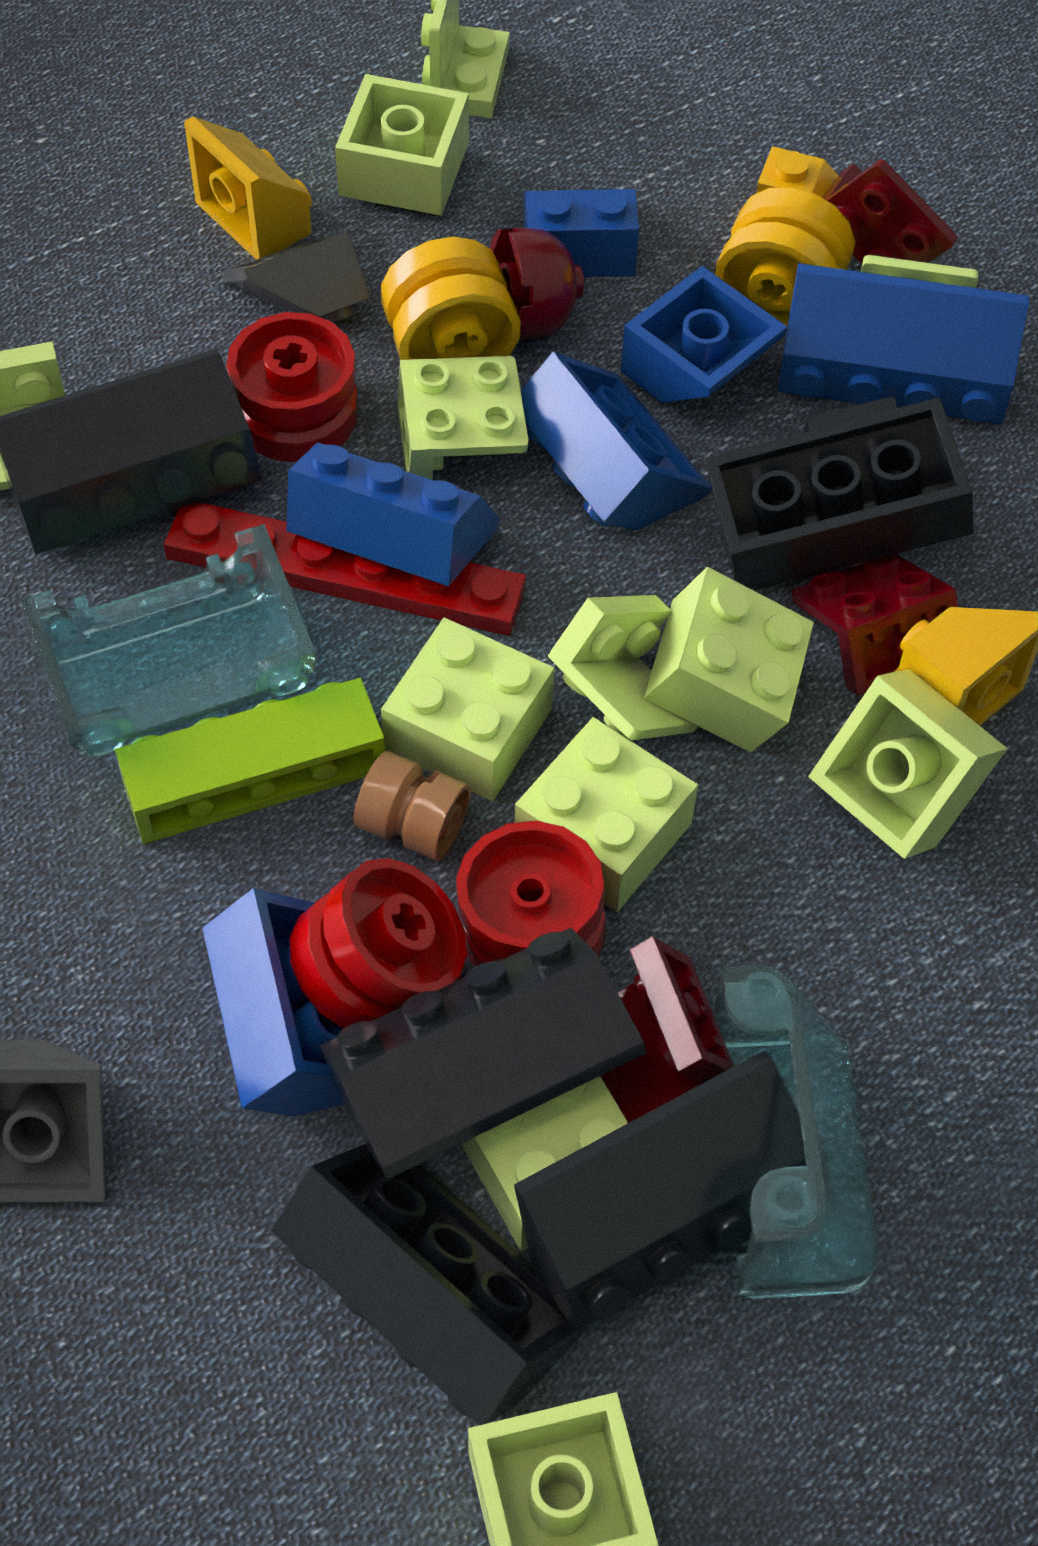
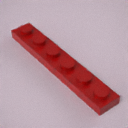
(477, 597)

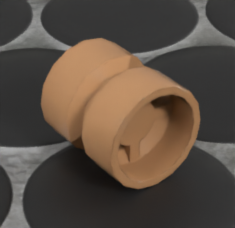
(407, 804)

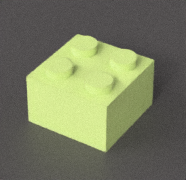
(402, 144)
(729, 660)
(468, 707)
(907, 762)
(617, 801)
(538, 1140)
(561, 1478)

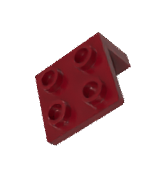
(888, 215)
(873, 611)
(676, 1029)

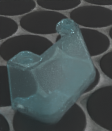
(173, 648)
(815, 1219)

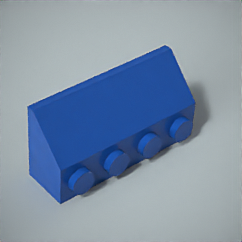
(902, 339)

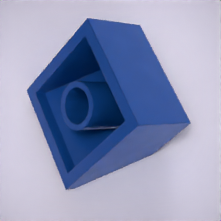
(592, 224)
(695, 338)

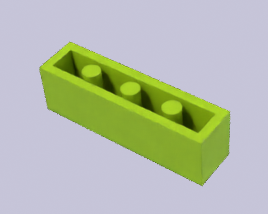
(250, 759)

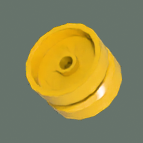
(776, 234)
(449, 302)

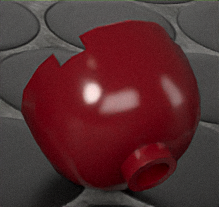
(538, 279)

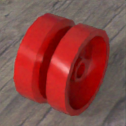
(294, 383)
(529, 884)
(376, 942)

